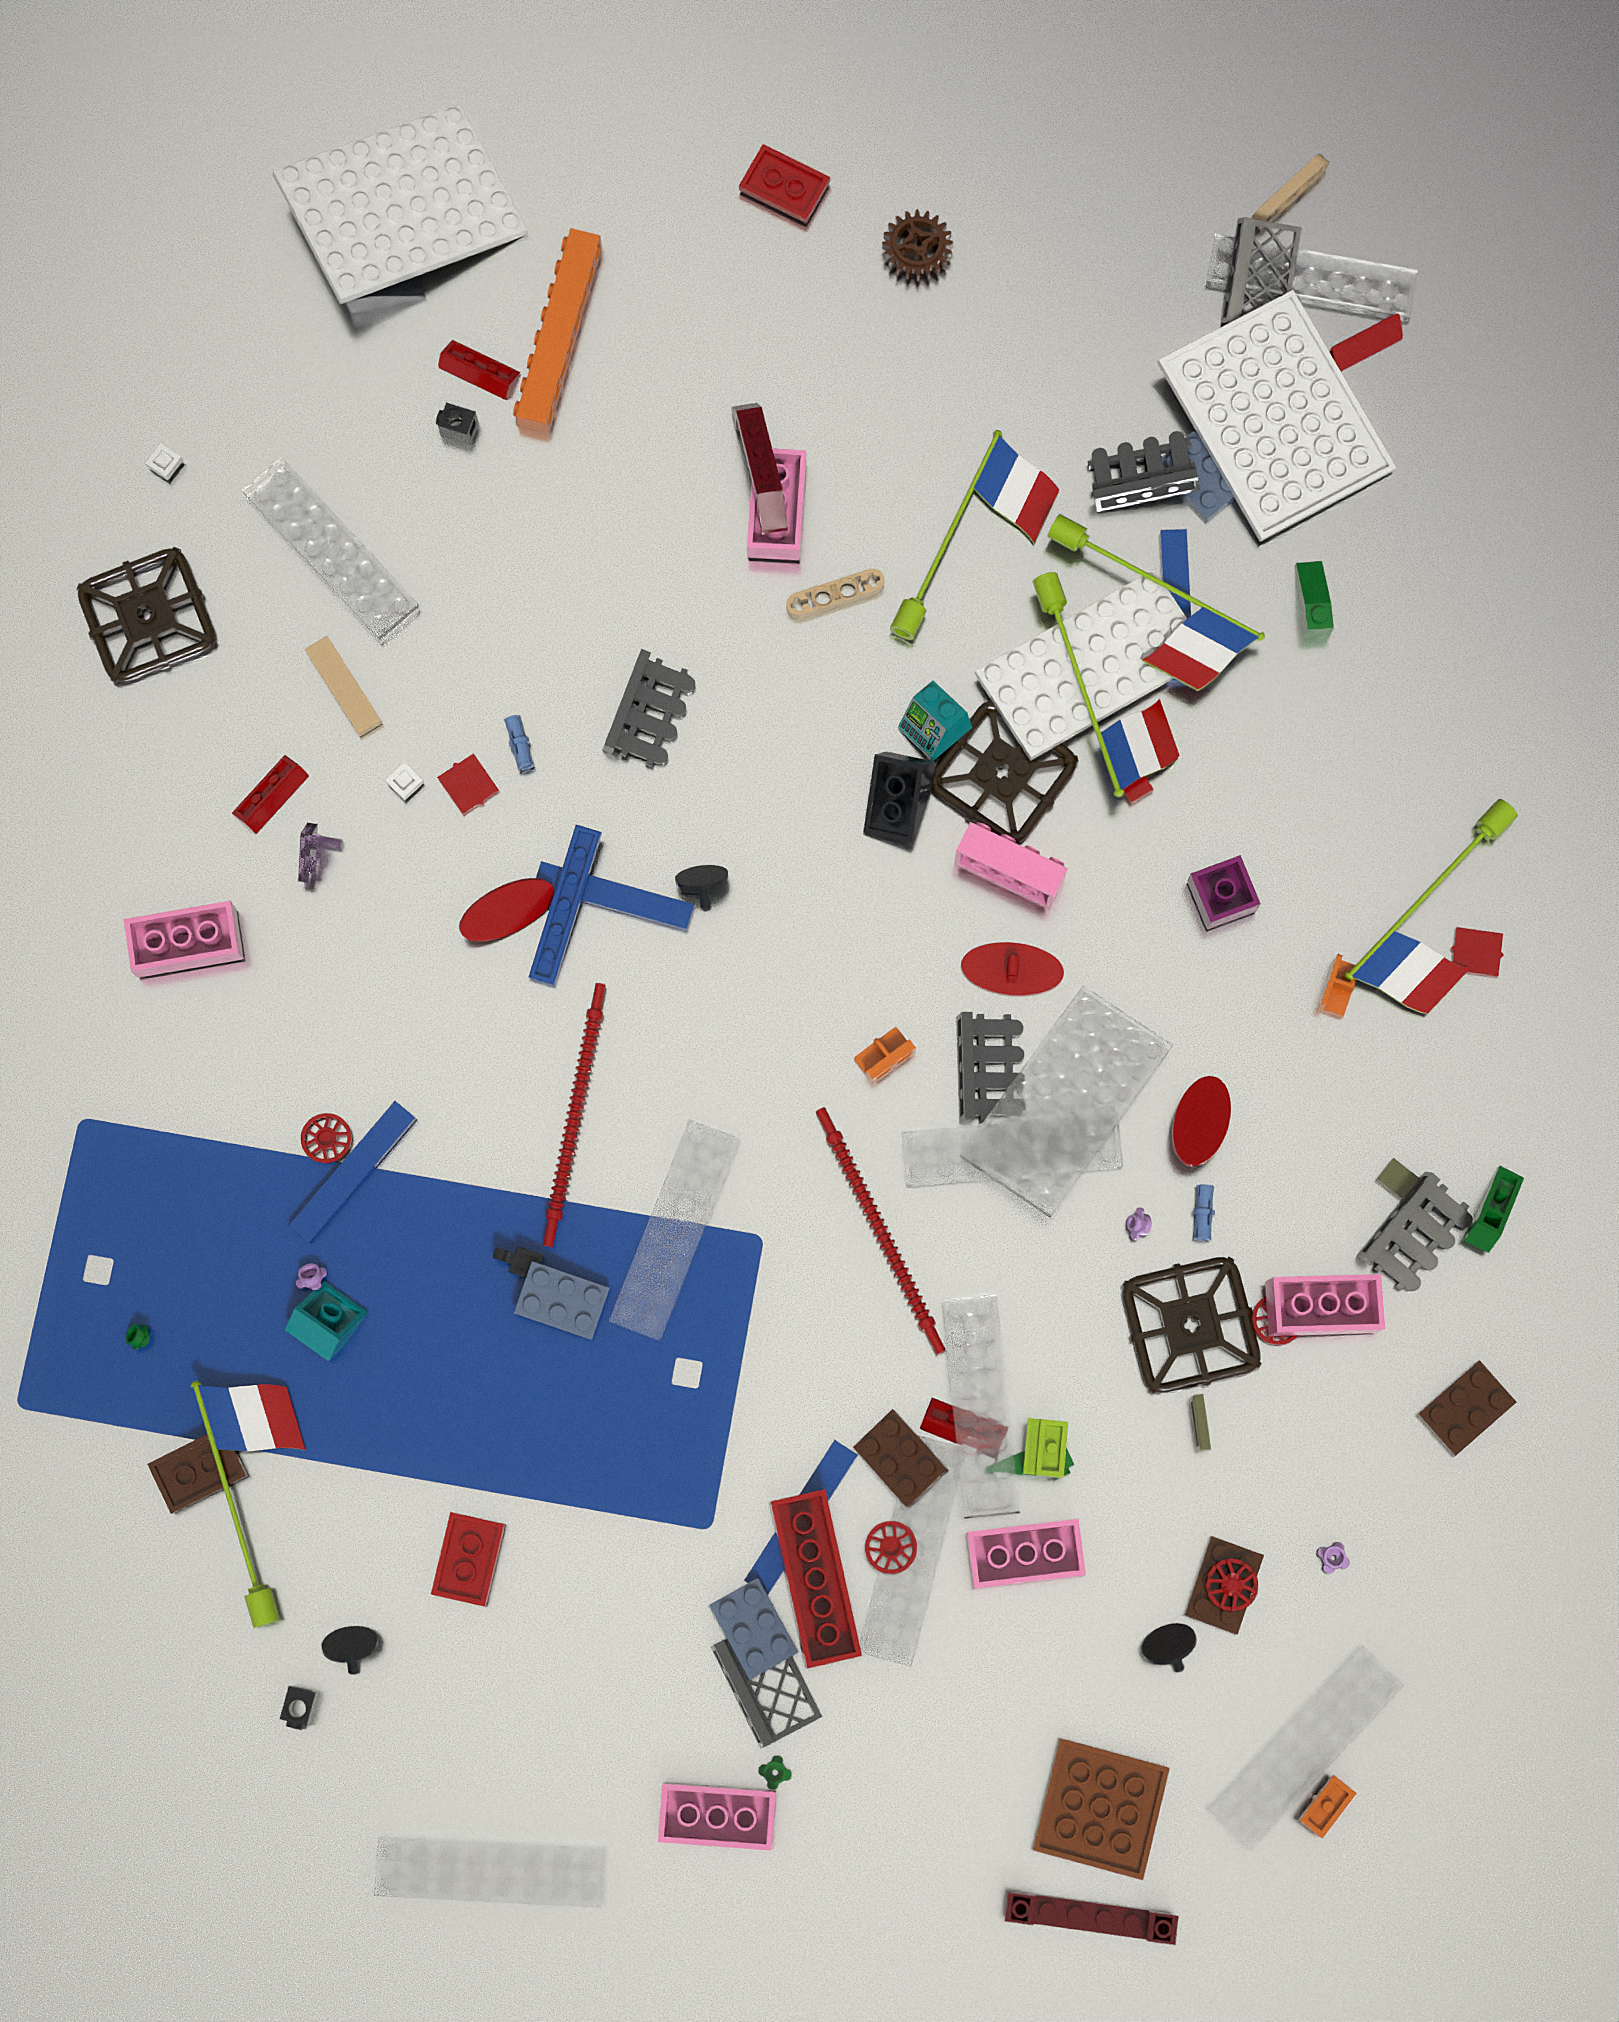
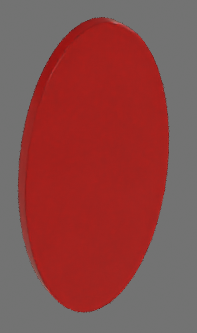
(506, 909)
(1012, 969)
(1201, 1121)

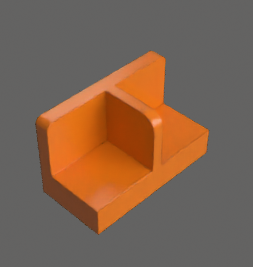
(1337, 988)
(884, 1054)
(1327, 1806)

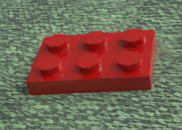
(784, 183)
(468, 1559)

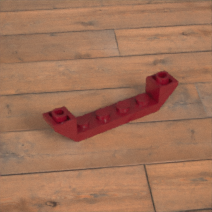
(762, 467)
(1091, 1917)

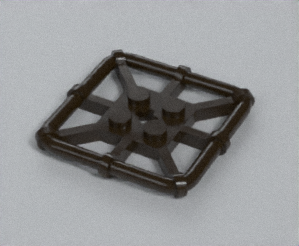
(161, 621)
(1003, 789)
(1182, 1340)

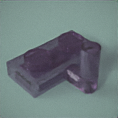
(309, 843)

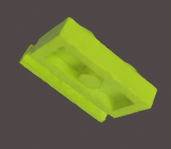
(1045, 1447)

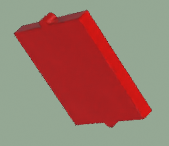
(468, 784)
(1478, 951)

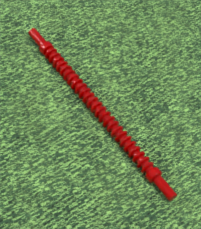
(555, 1214)
(926, 1322)

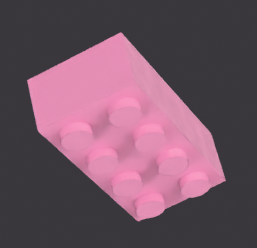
(782, 544)
(1011, 864)
(183, 939)
(1325, 1305)
(1025, 1553)
(717, 1816)

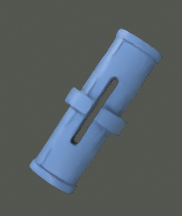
(519, 742)
(1203, 1212)

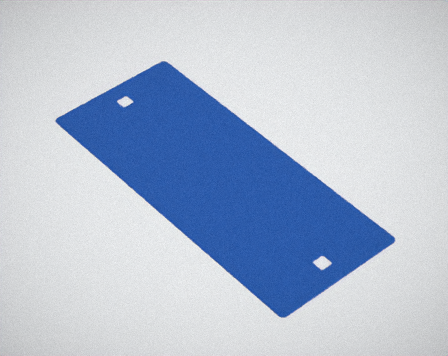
(439, 1368)

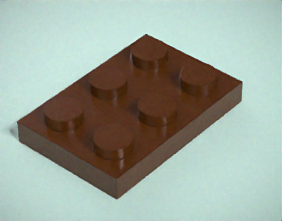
(1466, 1408)
(901, 1458)
(192, 1473)
(1200, 1606)

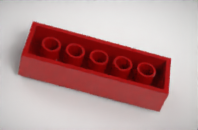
(815, 1579)

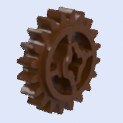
(934, 235)

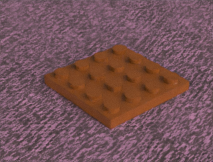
(1101, 1809)

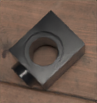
(461, 432)
(310, 1700)

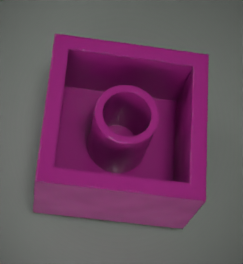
(1223, 892)

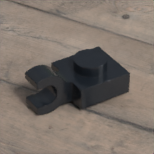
(519, 1261)

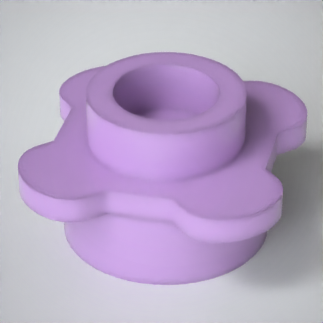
(1139, 1223)
(310, 1276)
(1341, 1560)

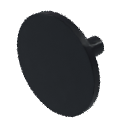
(698, 880)
(1169, 1645)
(349, 1646)

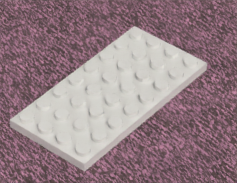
(1037, 683)

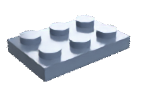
(1214, 491)
(561, 1300)
(753, 1629)

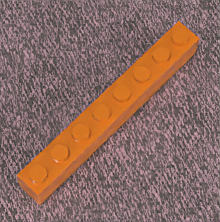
(558, 330)

